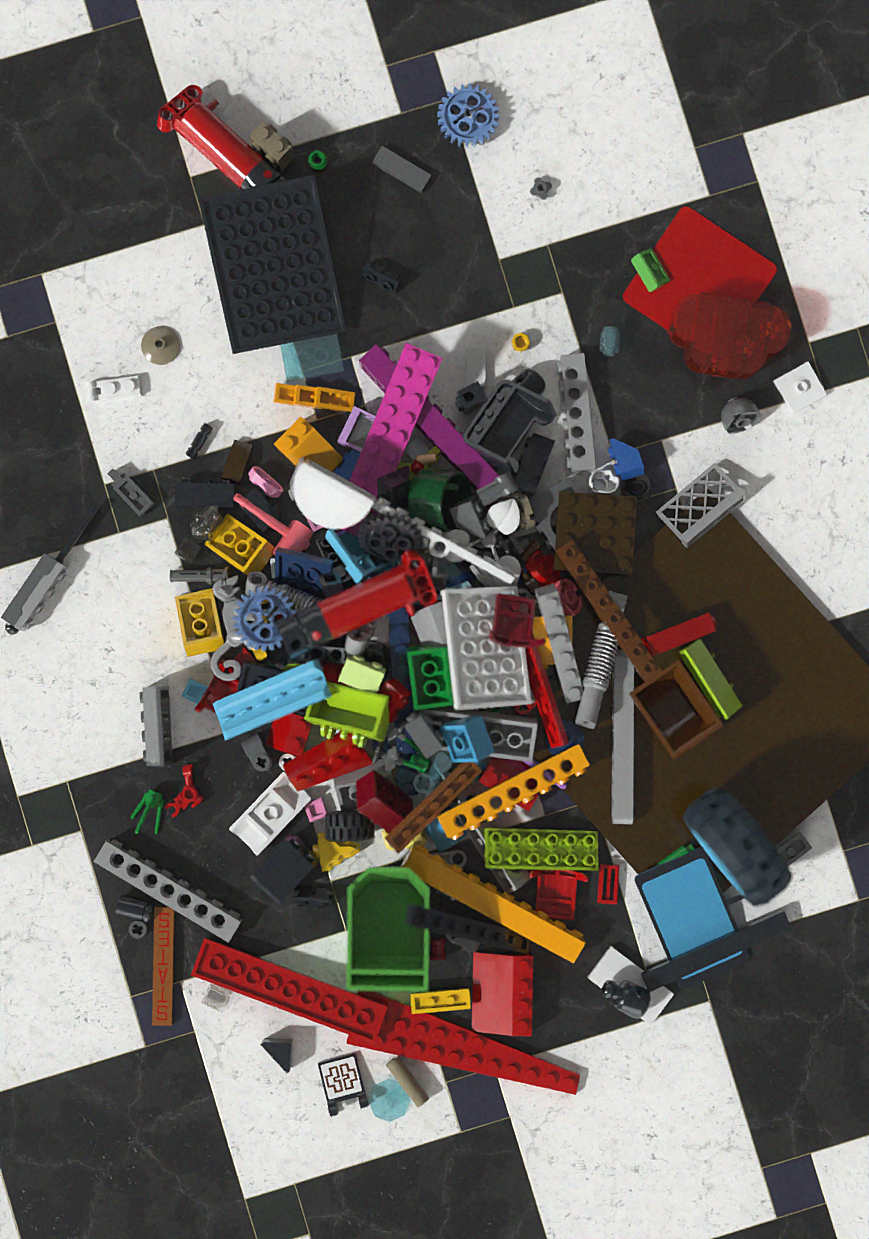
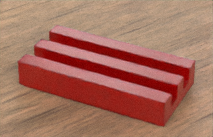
(608, 880)

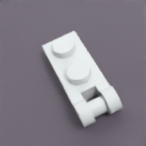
(113, 389)

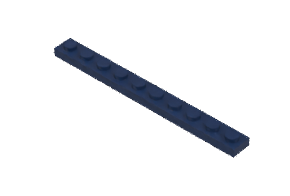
(398, 641)

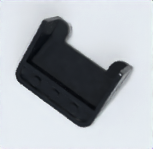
(505, 423)

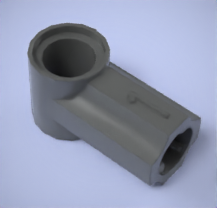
(502, 486)

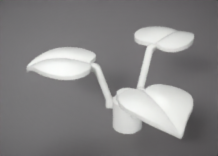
(503, 517)

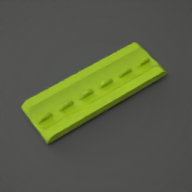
(541, 849)

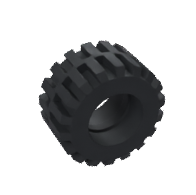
(348, 826)

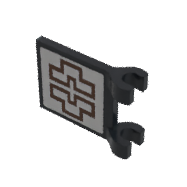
(342, 1082)

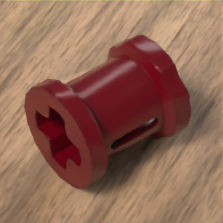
(437, 949)

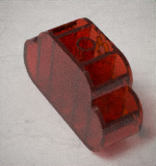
(727, 335)

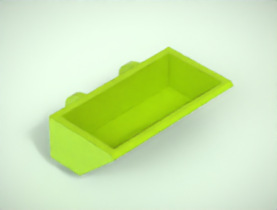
(710, 679)
(352, 712)

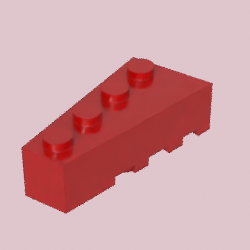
(326, 761)

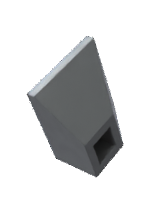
(471, 516)

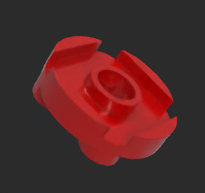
(542, 567)

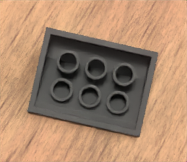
(157, 726)

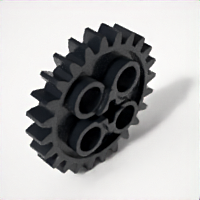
(389, 537)

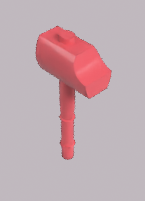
(294, 536)

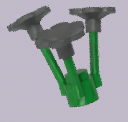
(417, 761)

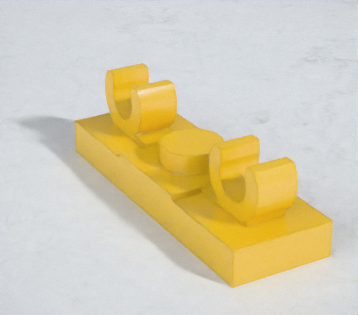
(440, 1000)

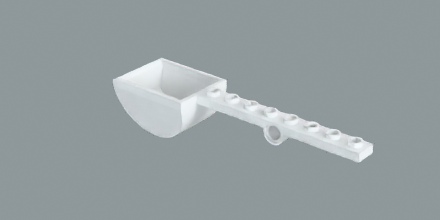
(339, 504)

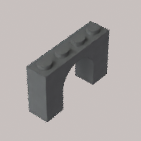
(542, 508)

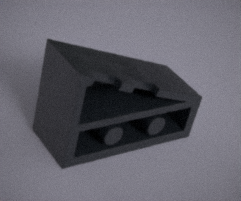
(533, 463)

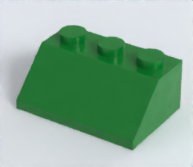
(429, 676)

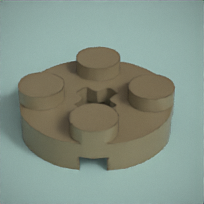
(524, 510)

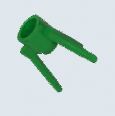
(152, 799)

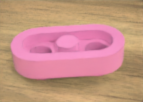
(265, 481)

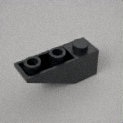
(338, 565)

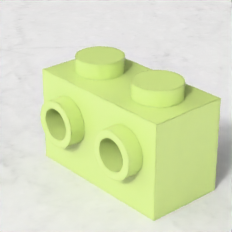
(362, 674)

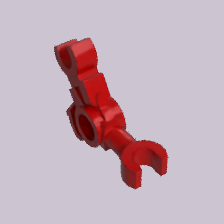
(188, 794)

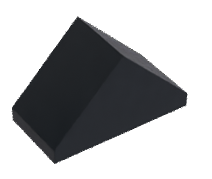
(280, 1051)

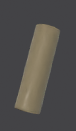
(407, 1081)

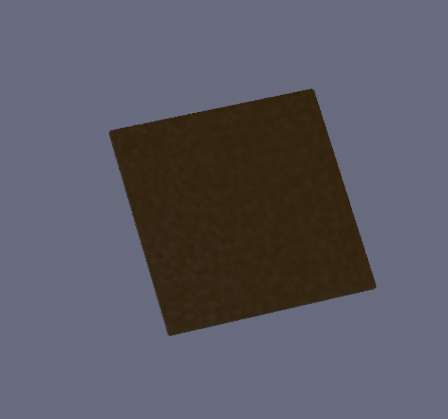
(789, 667)

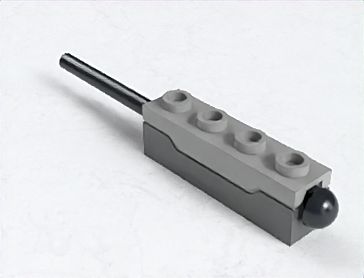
(41, 583)

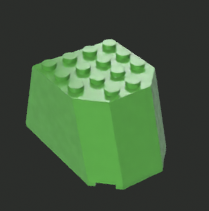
(379, 945)

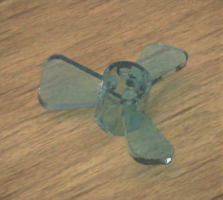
(439, 766)

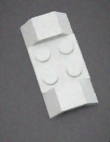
(270, 814)

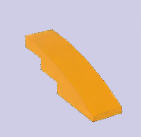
(313, 397)

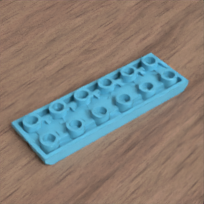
(272, 699)

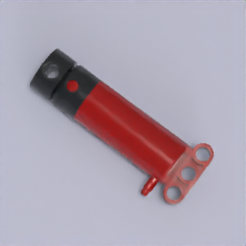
(216, 139)
(359, 605)

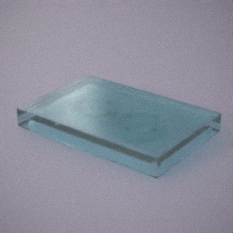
(312, 358)

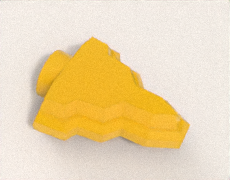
(334, 852)

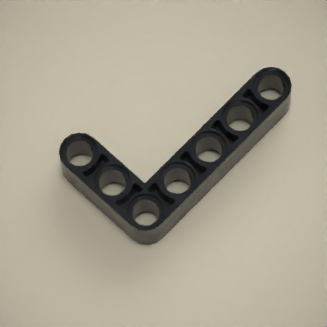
(329, 655)

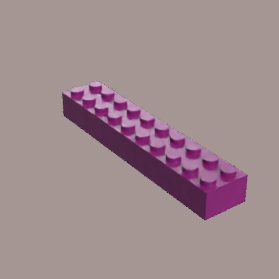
(433, 425)

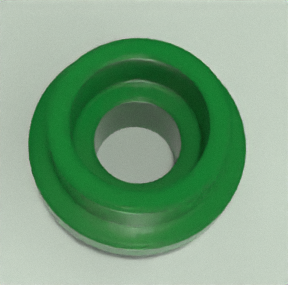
(317, 154)

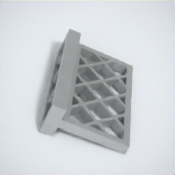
(715, 513)

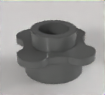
(543, 194)

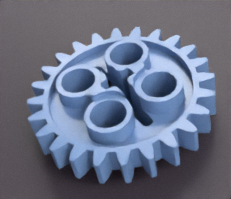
(459, 100)
(252, 605)

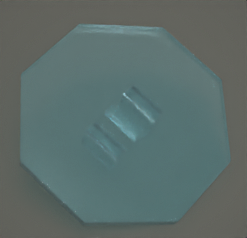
(388, 1100)

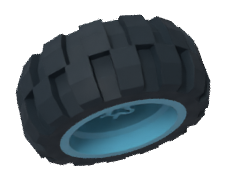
(738, 846)

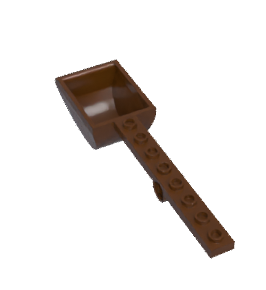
(667, 697)

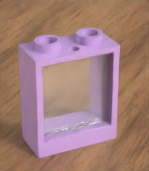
(356, 429)

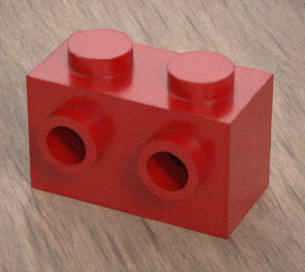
(397, 697)

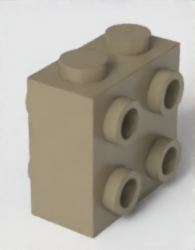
(272, 146)

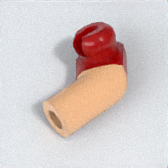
(421, 460)

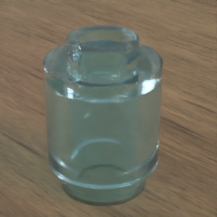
(609, 341)

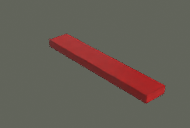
(545, 698)

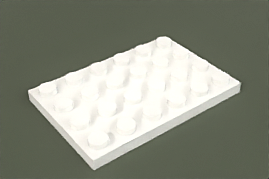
(480, 669)

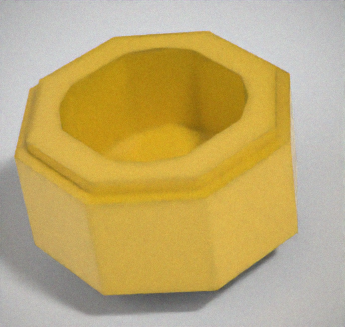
(520, 342)

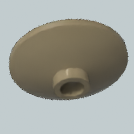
(165, 353)

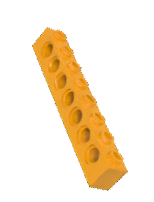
(573, 754)

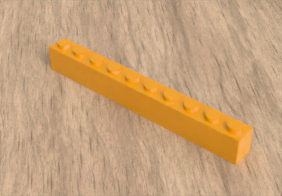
(493, 903)

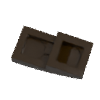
(237, 461)

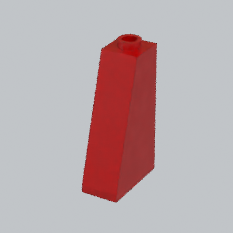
(679, 634)

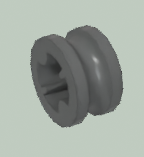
(137, 934)

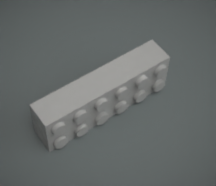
(510, 734)

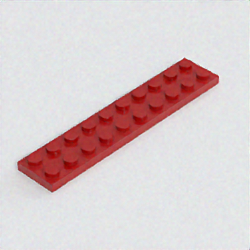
(289, 990)

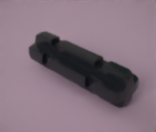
(199, 441)

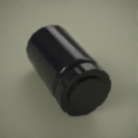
(134, 908)

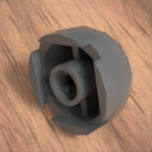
(738, 414)

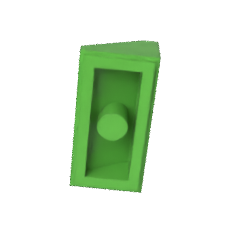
(650, 270)

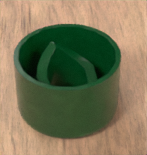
(434, 493)

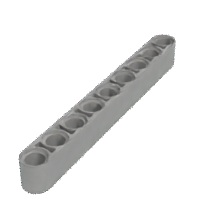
(622, 739)

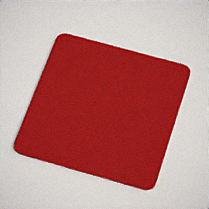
(697, 261)

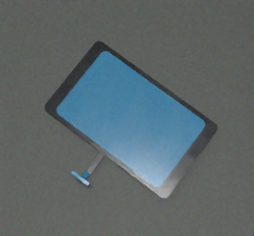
(689, 910)

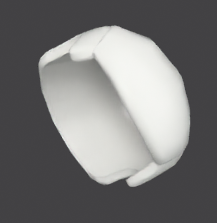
(603, 482)

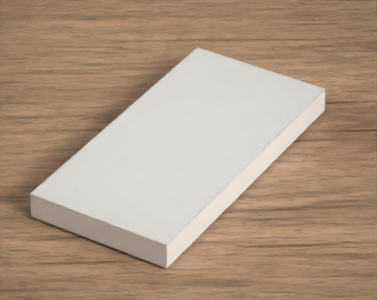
(619, 968)

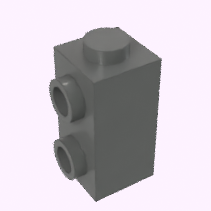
(424, 734)

